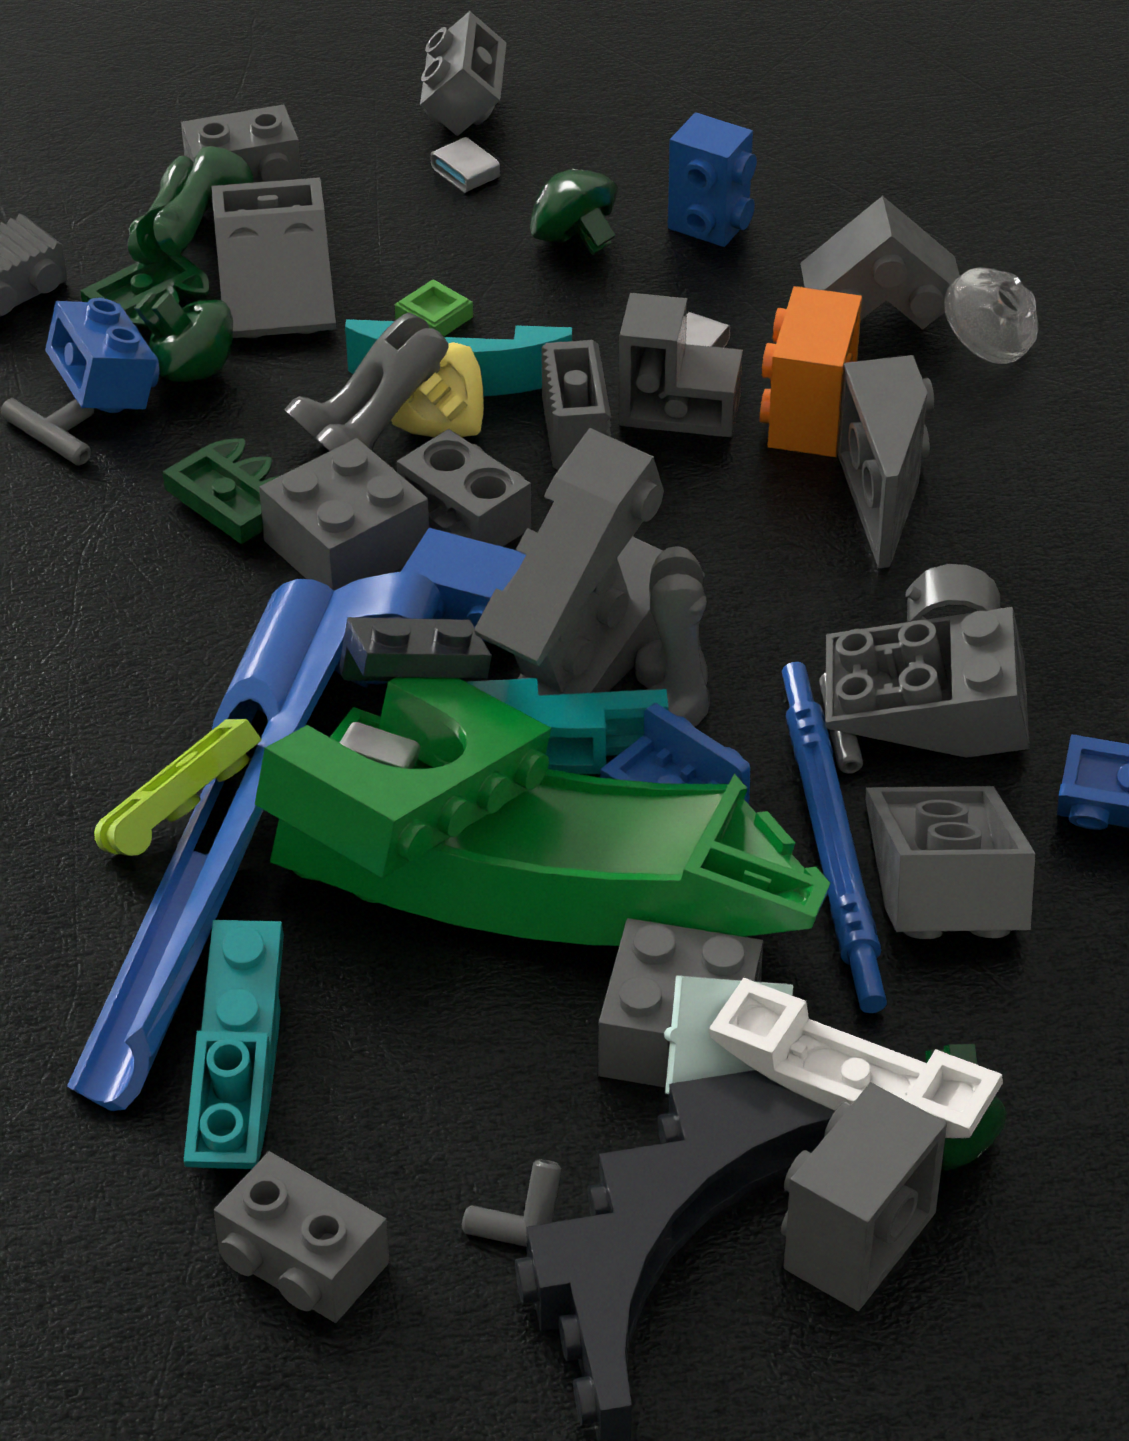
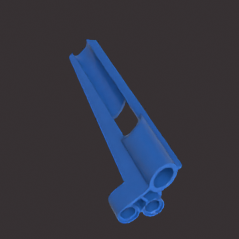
(283, 677)

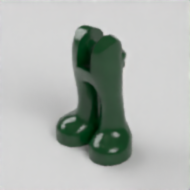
(182, 202)

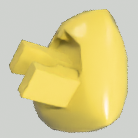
(447, 399)

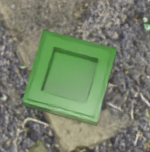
(438, 306)

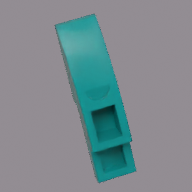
(582, 724)
(235, 1046)

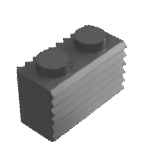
(29, 262)
(573, 395)

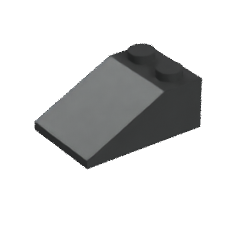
(883, 444)
(951, 861)

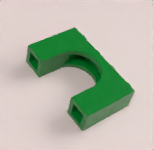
(393, 814)

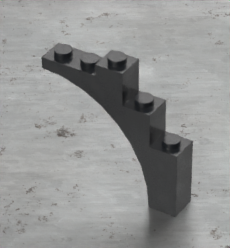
(598, 1269)

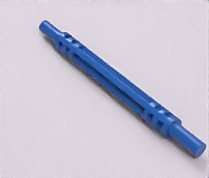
(848, 900)

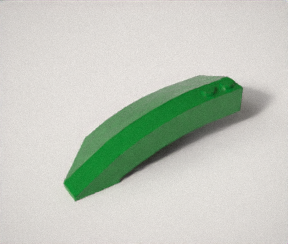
(588, 857)

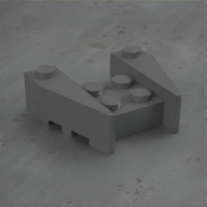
(584, 585)

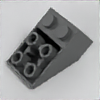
(274, 257)
(932, 684)

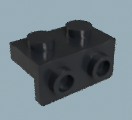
(412, 648)

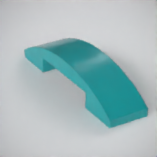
(504, 364)

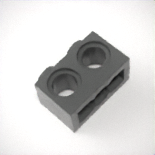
(468, 490)

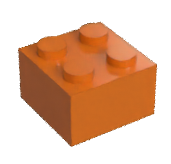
(807, 369)

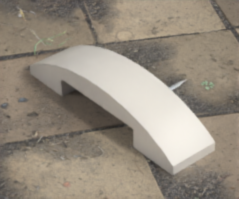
(833, 1067)

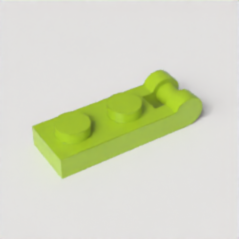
(175, 788)

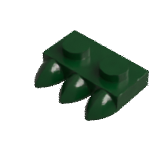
(131, 284)
(222, 487)

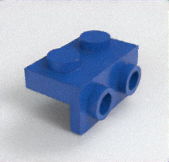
(676, 754)
(1095, 783)

